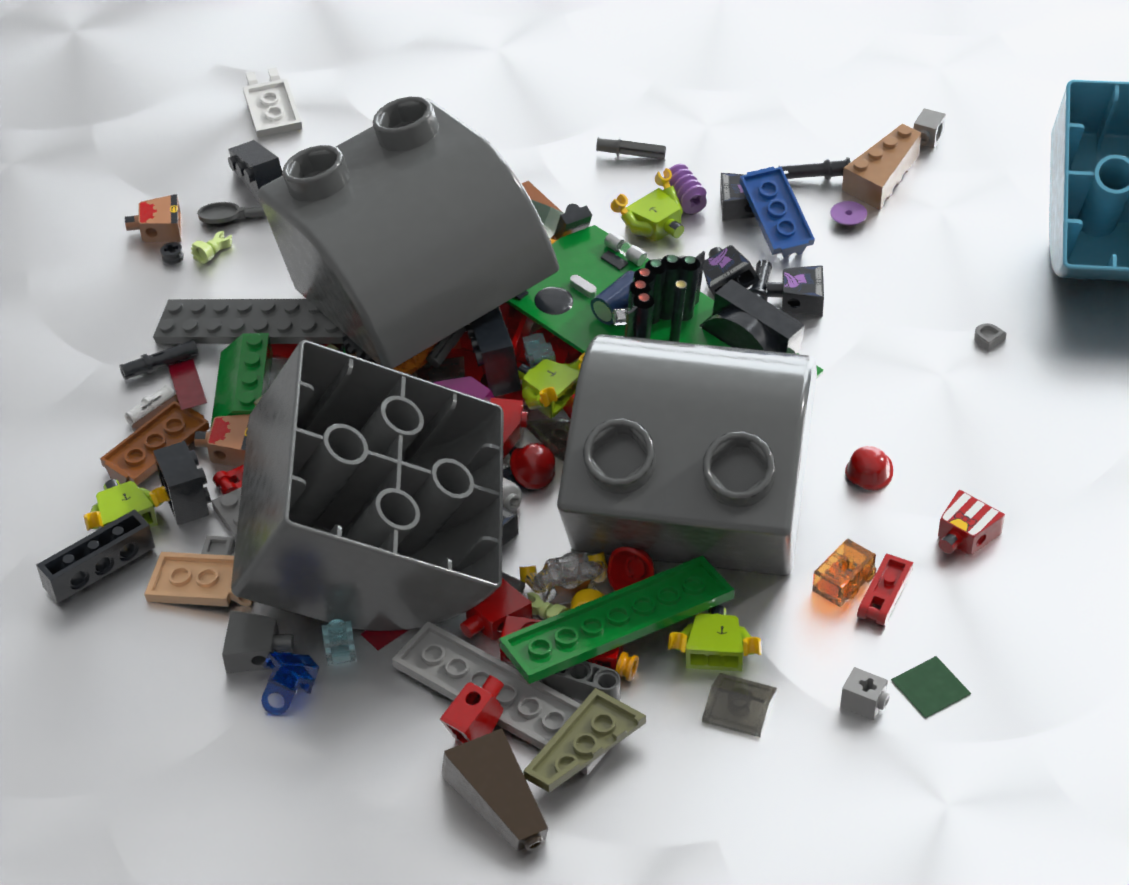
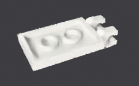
(271, 105)

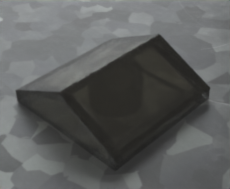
(449, 369)
(552, 434)
(739, 704)

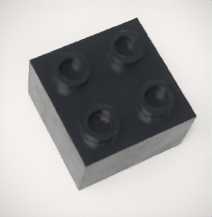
(183, 482)

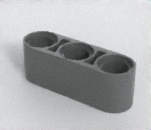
(583, 679)

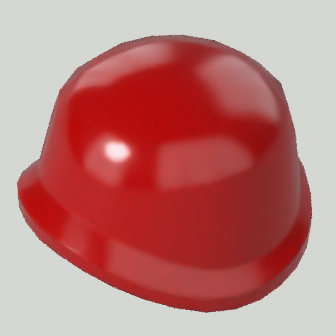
(533, 466)
(869, 468)
(629, 566)

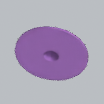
(848, 213)

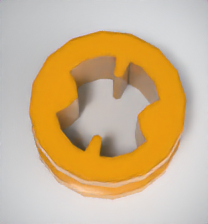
(627, 665)

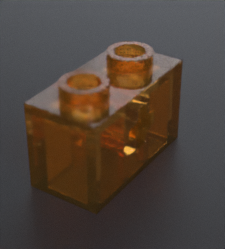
(844, 572)

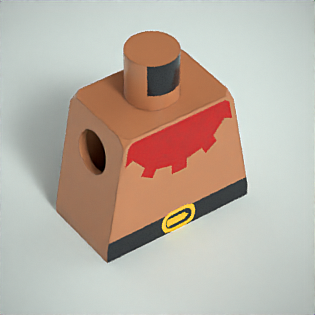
(157, 220)
(225, 440)

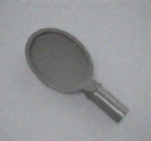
(225, 212)

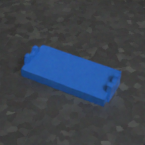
(777, 211)

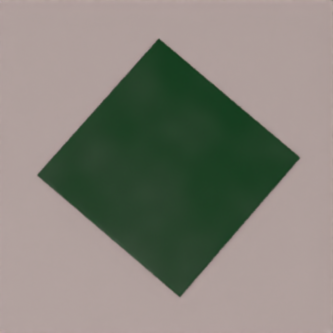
(931, 686)

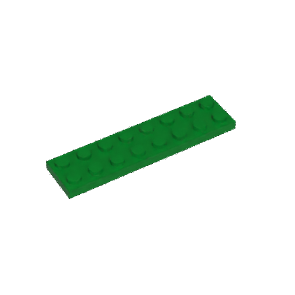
(615, 619)

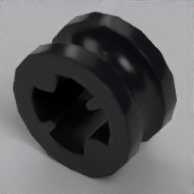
(172, 253)

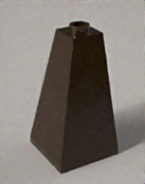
(494, 785)

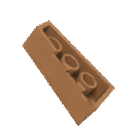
(882, 166)

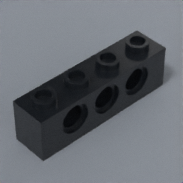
(95, 556)

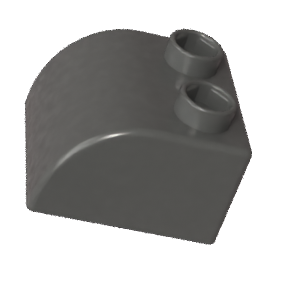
(406, 229)
(688, 452)
(369, 495)

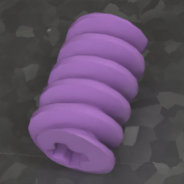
(688, 189)

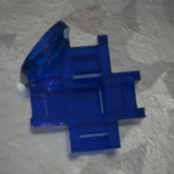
(288, 675)

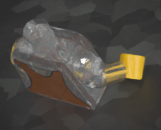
(565, 576)

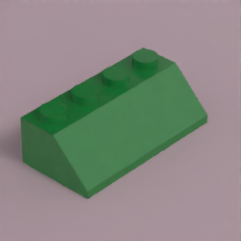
(242, 375)

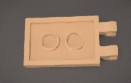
(193, 580)

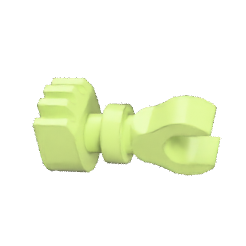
(205, 251)
(544, 609)

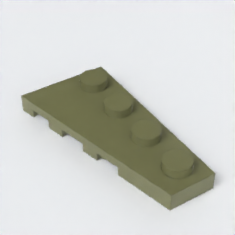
(582, 739)

